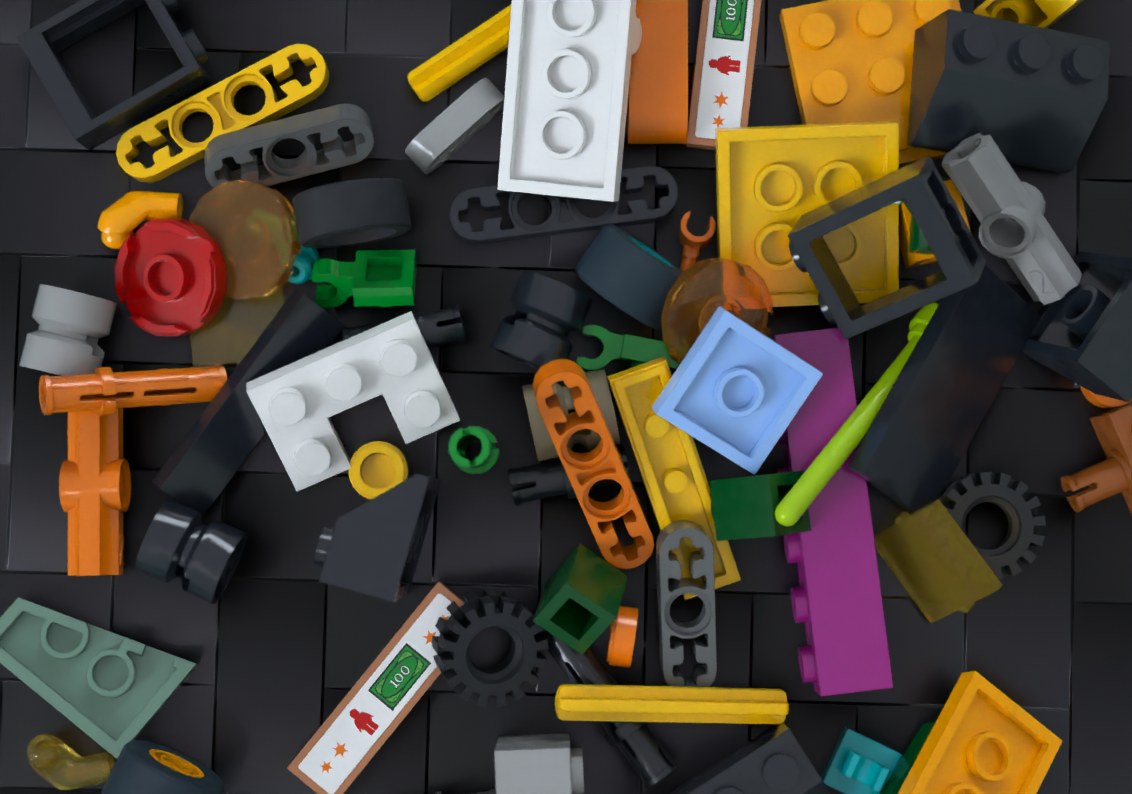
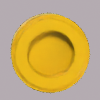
(377, 468)

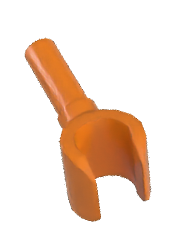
(691, 243)

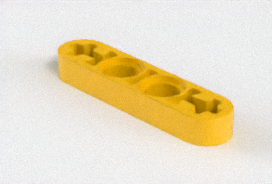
(219, 104)

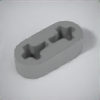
(455, 126)

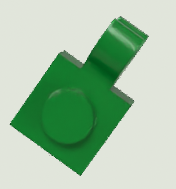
(374, 279)
(625, 349)

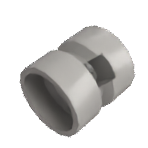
(67, 332)

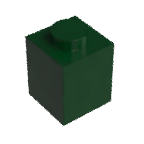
(747, 506)
(581, 599)

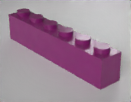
(837, 558)

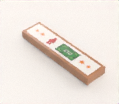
(722, 69)
(376, 701)

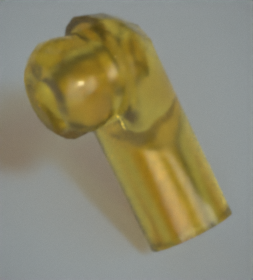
(64, 766)

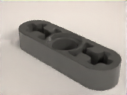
(325, 121)
(700, 564)

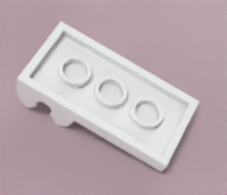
(567, 97)

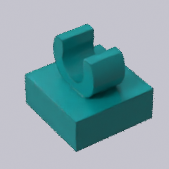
(859, 764)

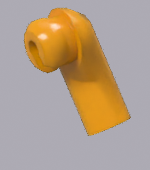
(133, 209)

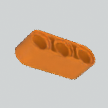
(659, 75)

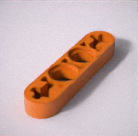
(596, 465)

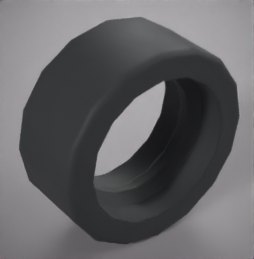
(351, 213)

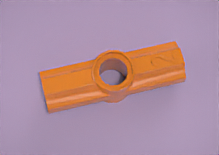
(95, 493)

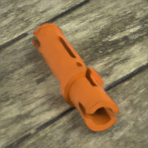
(112, 390)

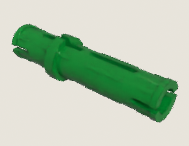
(459, 443)

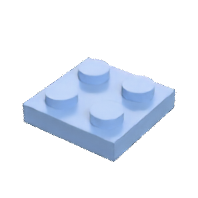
(736, 390)

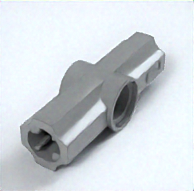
(997, 195)

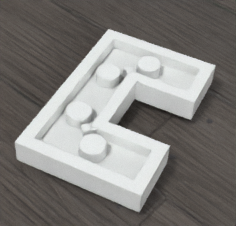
(304, 395)

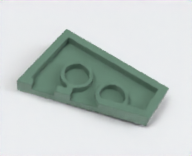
(88, 673)

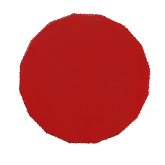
(170, 277)

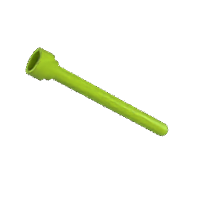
(850, 433)

